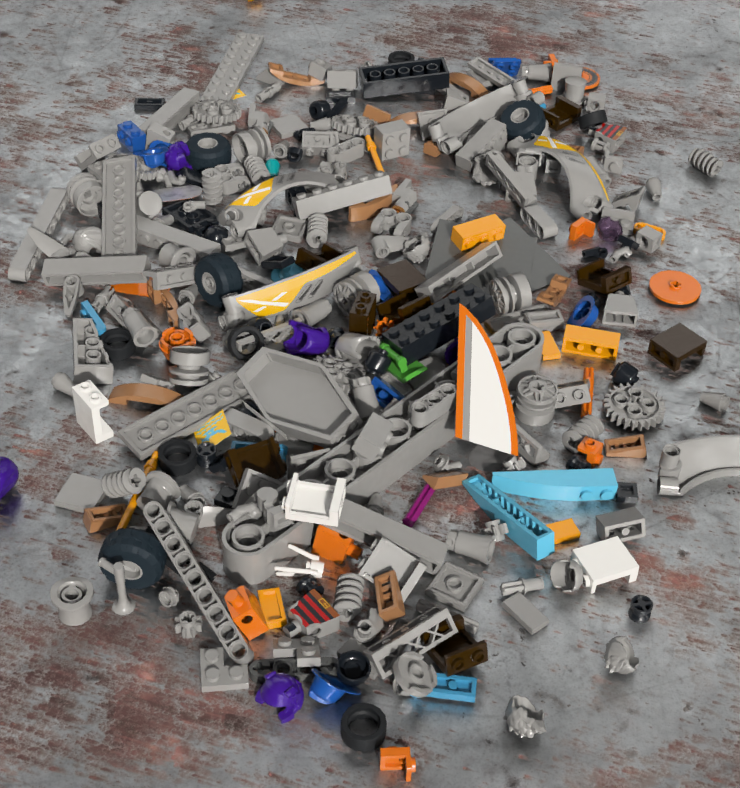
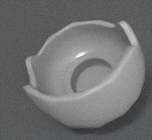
(566, 575)

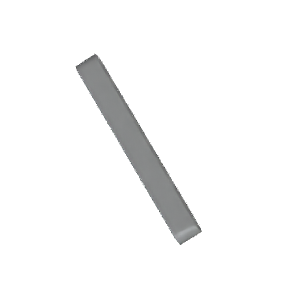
(45, 222)
(203, 588)

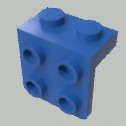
(507, 65)

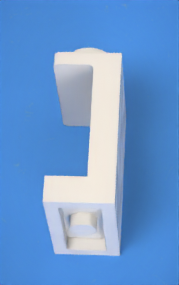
(87, 403)
(314, 501)
(605, 562)

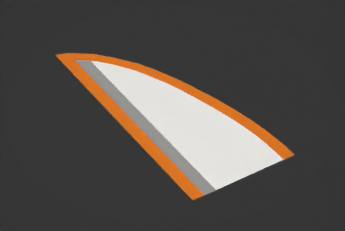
(482, 393)

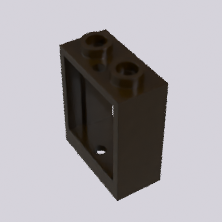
(363, 313)

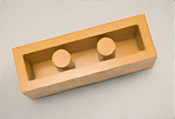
(478, 231)
(591, 342)

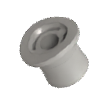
(575, 89)
(148, 204)
(173, 255)
(158, 488)
(185, 522)
(73, 600)

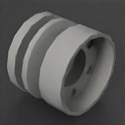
(251, 142)
(85, 193)
(347, 290)
(510, 293)
(189, 365)
(535, 400)

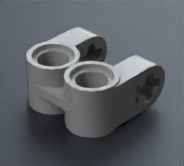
(233, 181)
(390, 220)

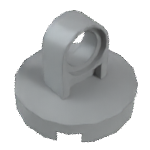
(413, 675)

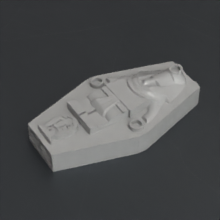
(299, 397)

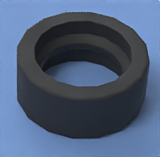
(400, 56)
(592, 119)
(118, 335)
(260, 342)
(175, 446)
(359, 742)

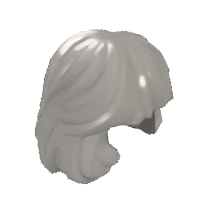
(87, 238)

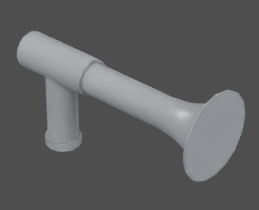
(124, 604)

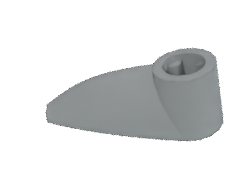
(385, 244)
(48, 245)
(71, 292)
(210, 515)

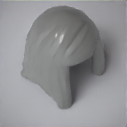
(481, 172)
(356, 347)

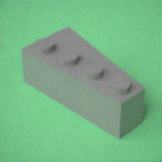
(490, 137)
(89, 356)

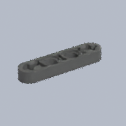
(291, 664)

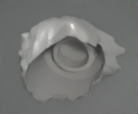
(417, 248)
(620, 656)
(523, 717)

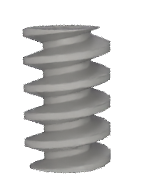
(705, 162)
(256, 169)
(212, 186)
(317, 230)
(587, 426)
(123, 482)
(348, 596)

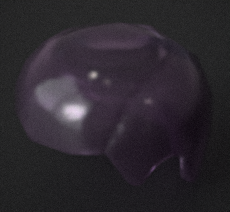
(609, 230)

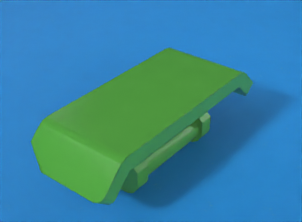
(399, 365)

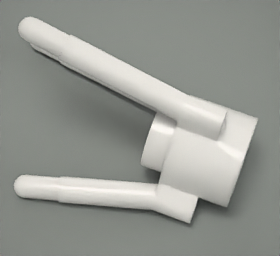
(311, 567)

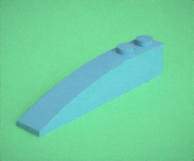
(559, 484)
(522, 526)

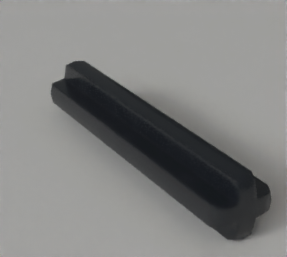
(337, 107)

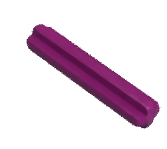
(418, 505)

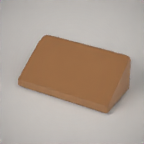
(376, 114)
(445, 479)

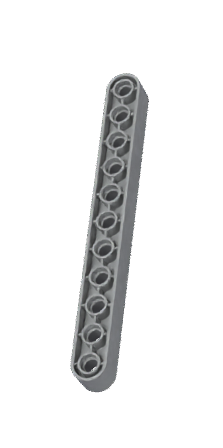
(255, 548)

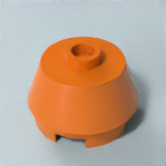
(173, 337)

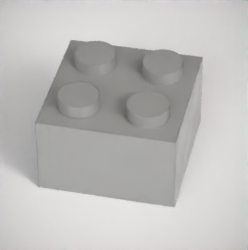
(392, 139)

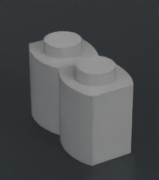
(194, 321)

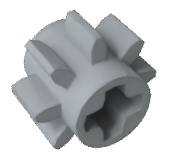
(513, 464)
(495, 528)
(188, 624)

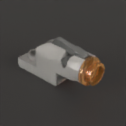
(259, 118)
(404, 198)

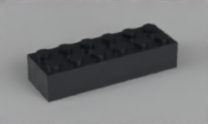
(404, 77)
(437, 323)

